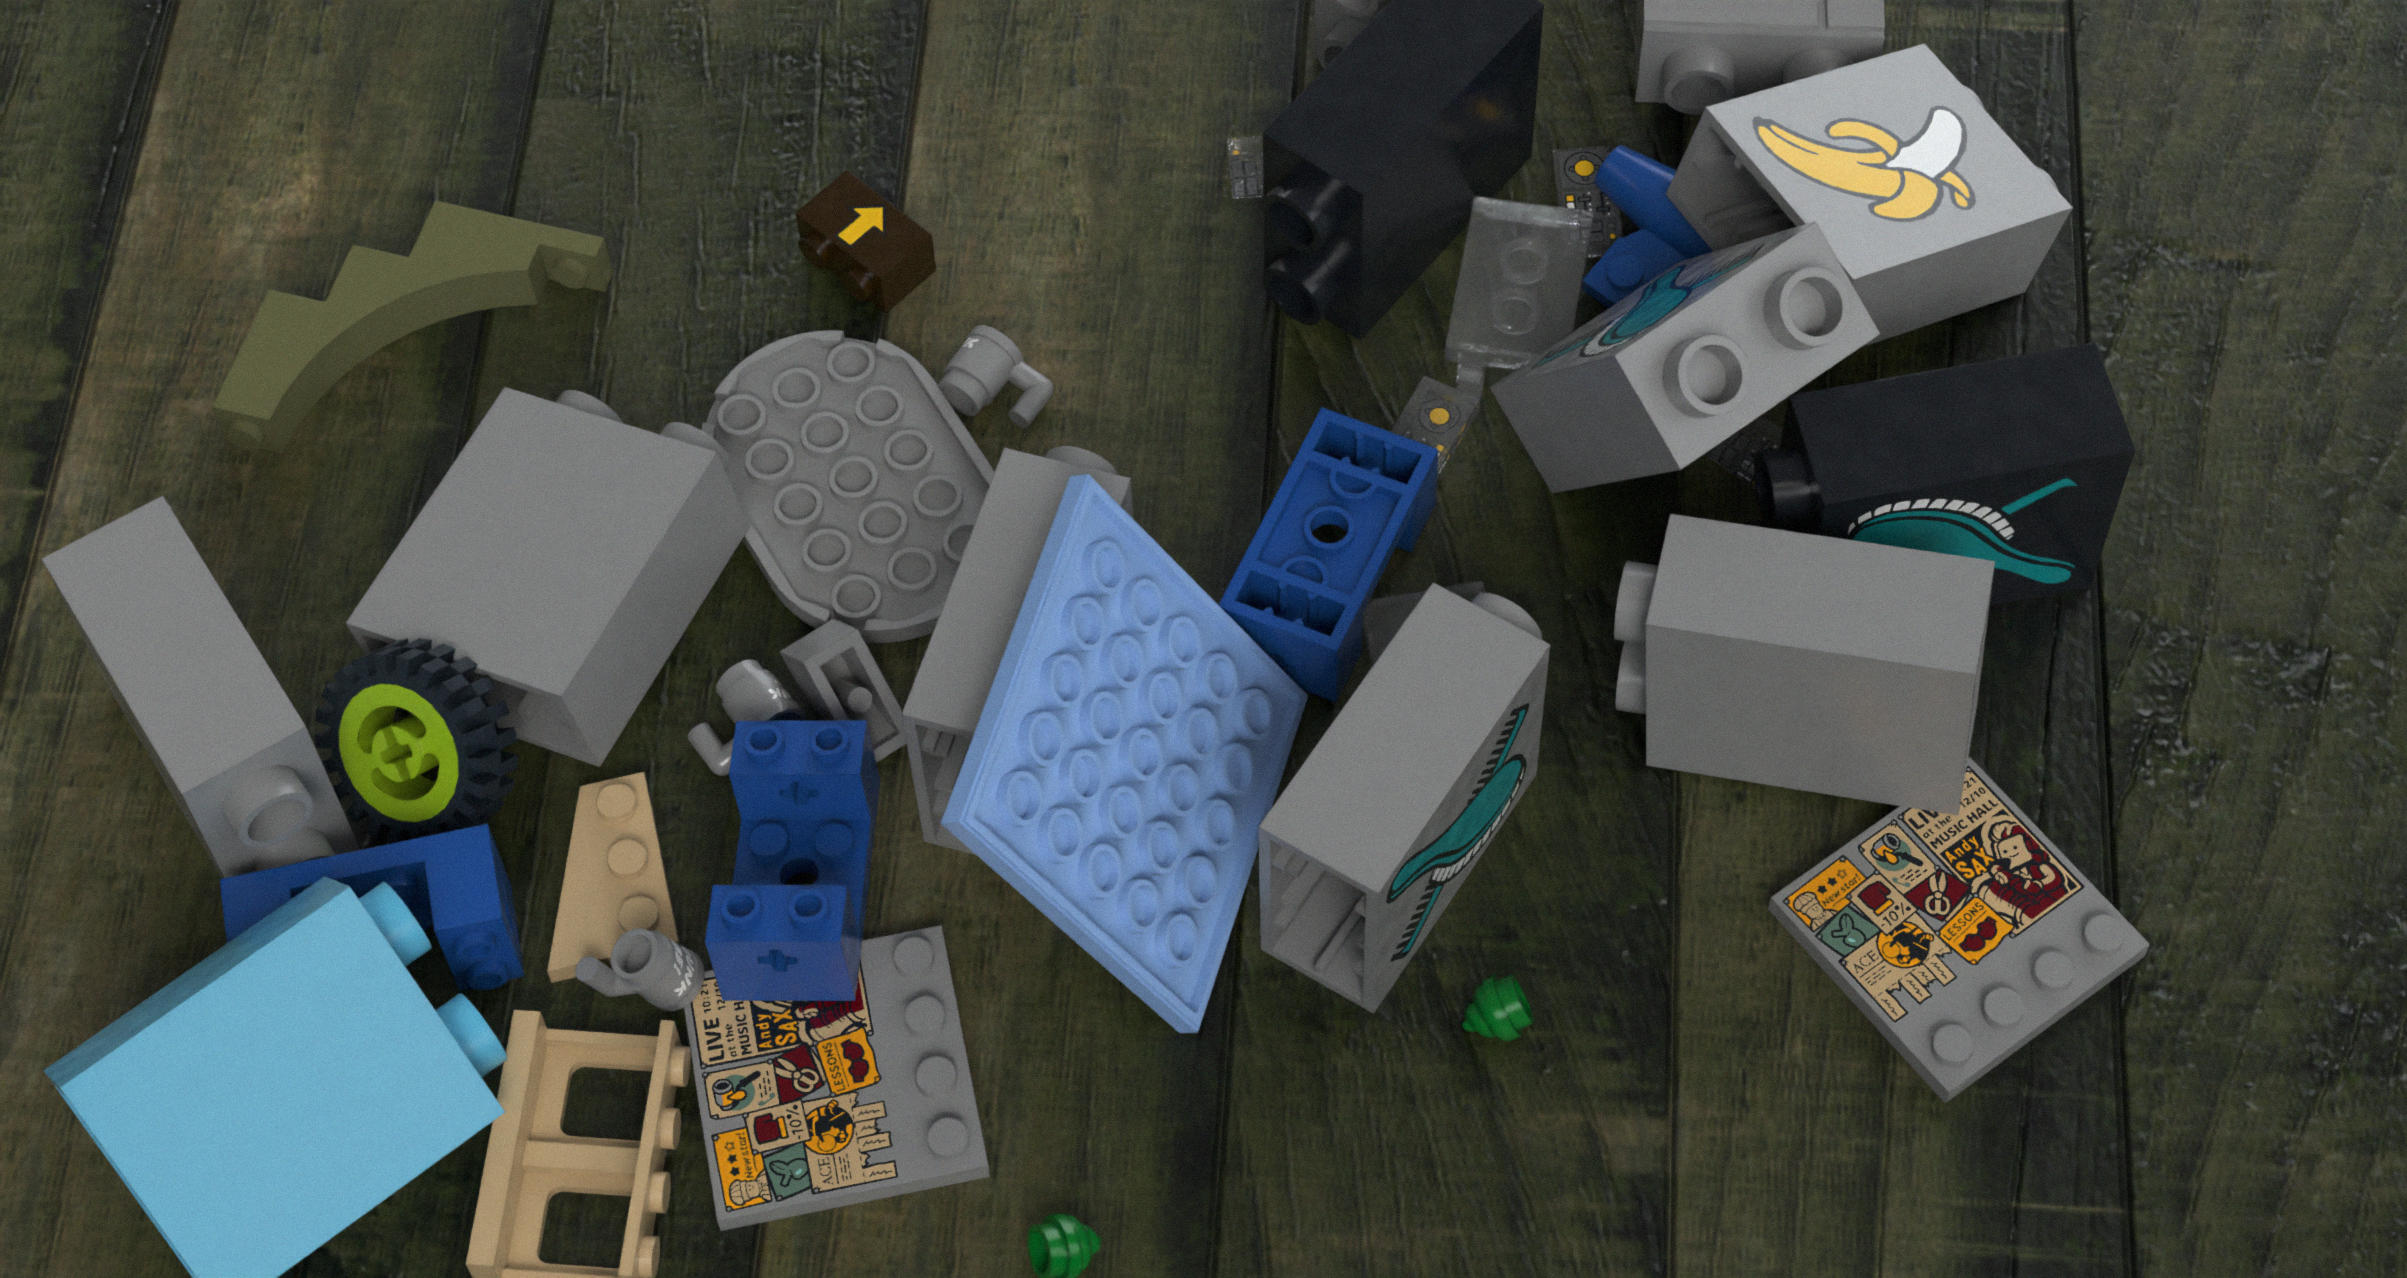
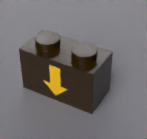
(865, 242)

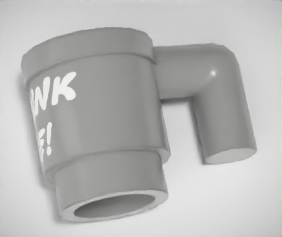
(984, 368)
(747, 695)
(647, 966)

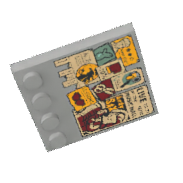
(1958, 932)
(837, 1096)

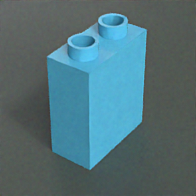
(284, 1083)

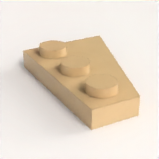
(610, 875)

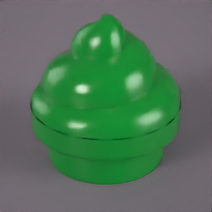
(1498, 1009)
(1061, 1246)

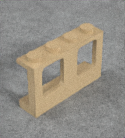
(534, 1159)

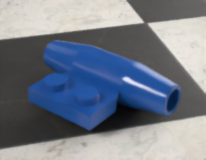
(1664, 238)

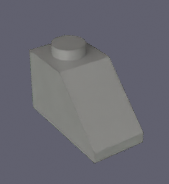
(846, 683)

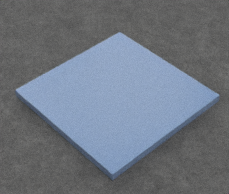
(1127, 756)

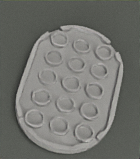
(850, 480)

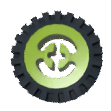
(447, 728)

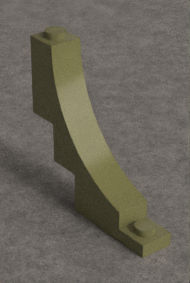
(457, 267)

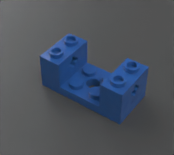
(1308, 595)
(803, 808)
(441, 878)

